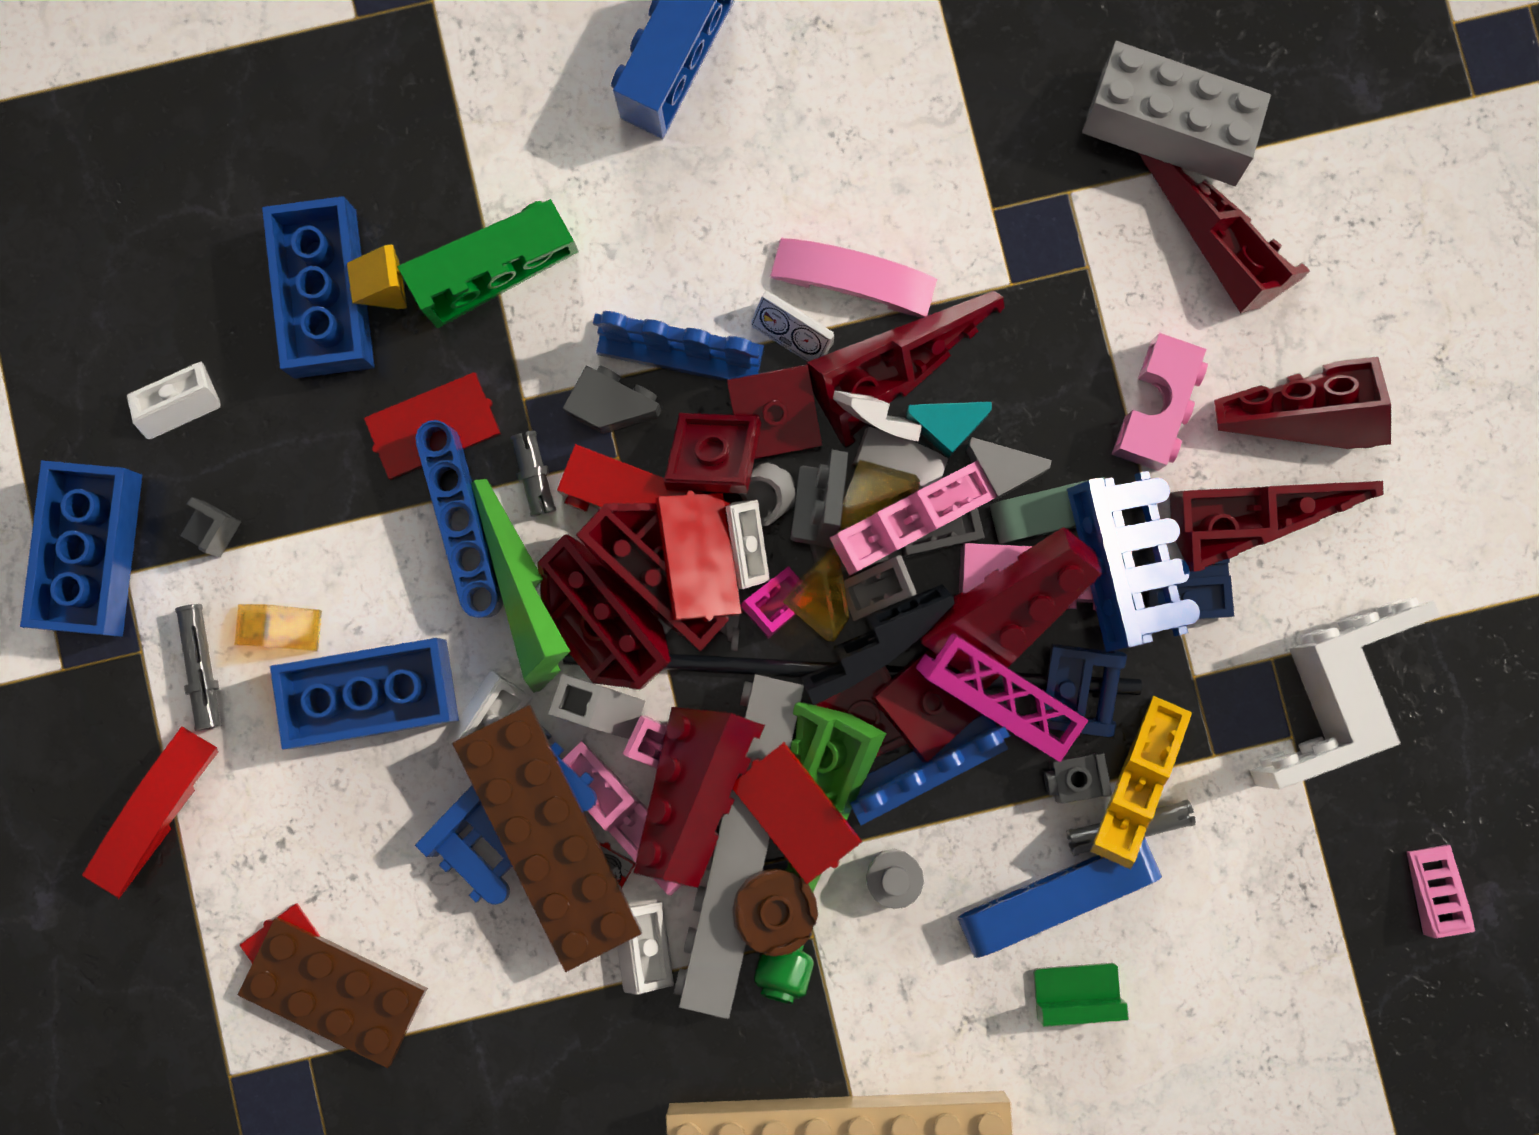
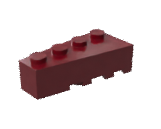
(1017, 603)
(692, 792)

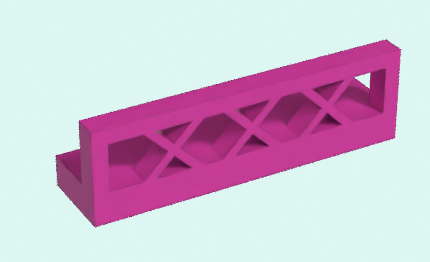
(992, 705)

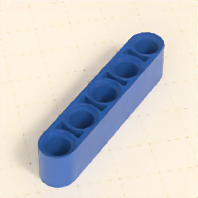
(445, 505)
(1054, 900)

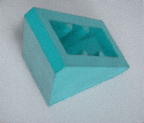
(948, 423)

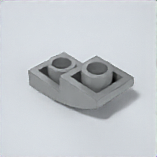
(901, 455)

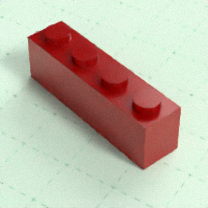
(599, 479)

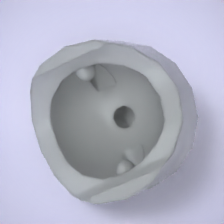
(773, 490)
(894, 879)

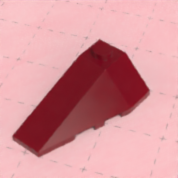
(1336, 408)

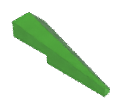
(531, 626)
(836, 753)

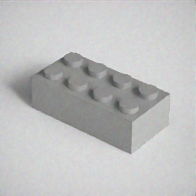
(1177, 113)

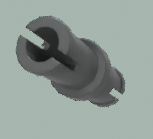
(533, 473)

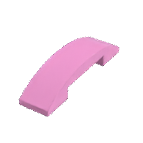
(854, 274)

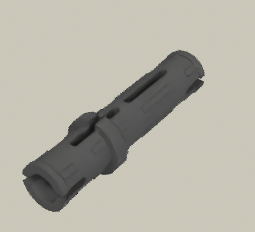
(205, 716)
(1164, 820)

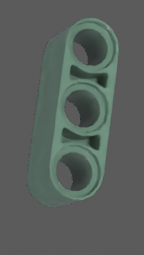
(1033, 515)

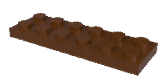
(547, 838)

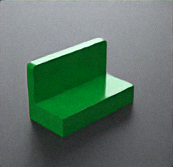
(1079, 994)

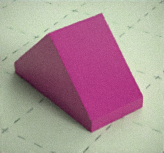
(767, 605)

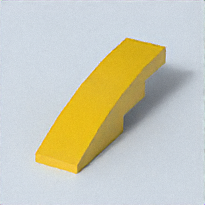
(1141, 782)

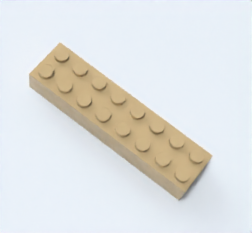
(852, 1115)

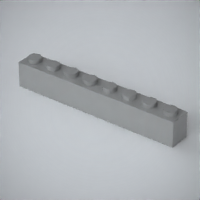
(738, 855)

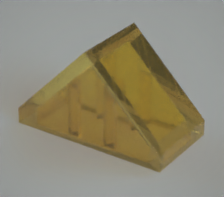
(873, 490)
(821, 597)
(278, 627)

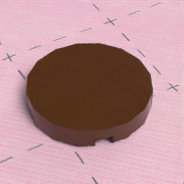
(774, 912)

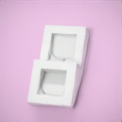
(875, 414)

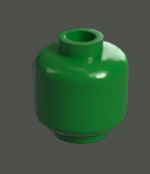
(784, 975)

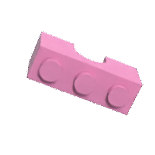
(1174, 370)

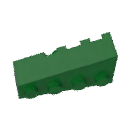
(487, 262)

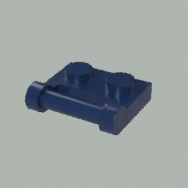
(1070, 680)

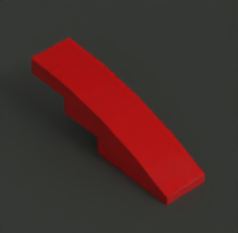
(149, 812)

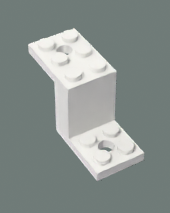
(1342, 694)

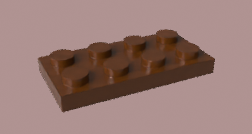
(332, 992)

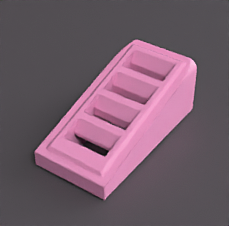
(1458, 904)

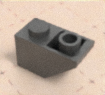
(608, 405)

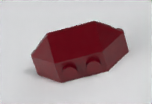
(631, 549)
(600, 619)

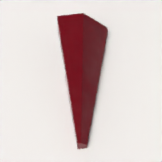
(1232, 246)
(894, 360)
(1232, 520)

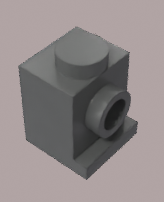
(1095, 773)

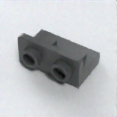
(819, 501)

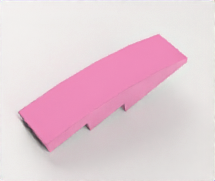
(913, 517)
(616, 805)

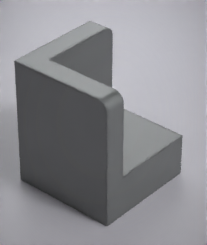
(209, 528)

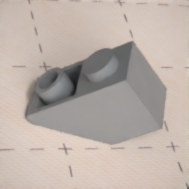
(596, 706)

